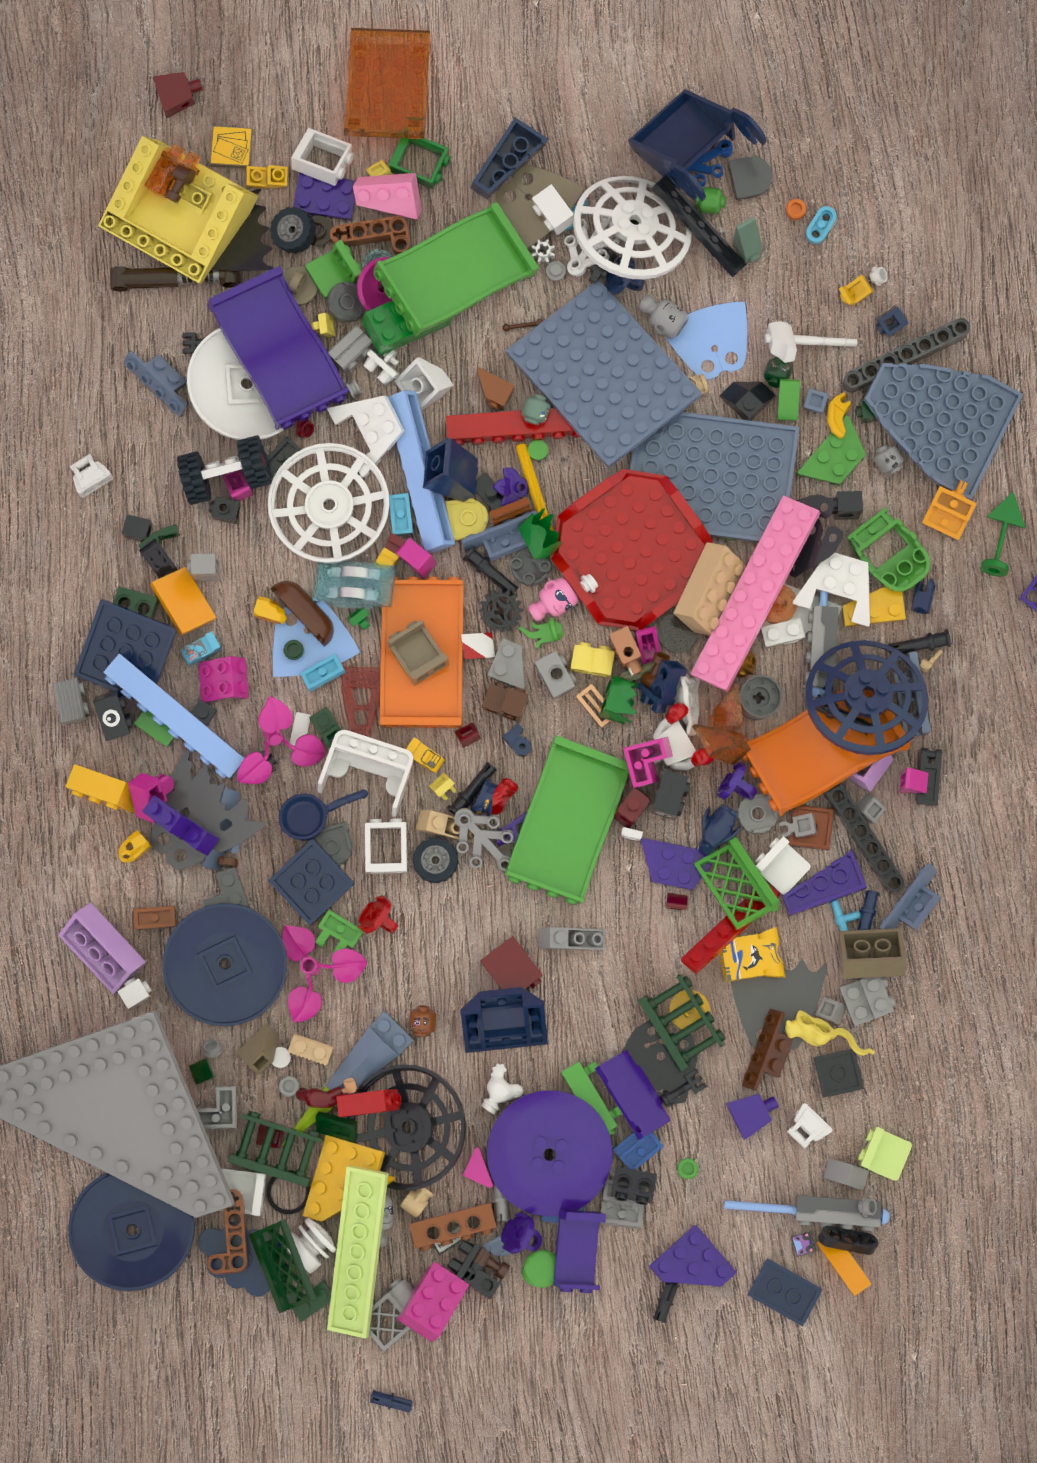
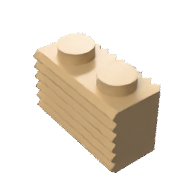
(311, 1050)

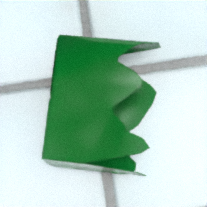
(538, 536)
(618, 700)

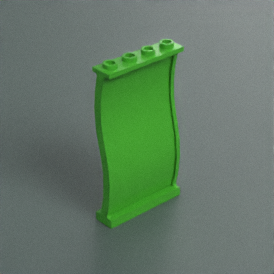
(455, 269)
(567, 820)

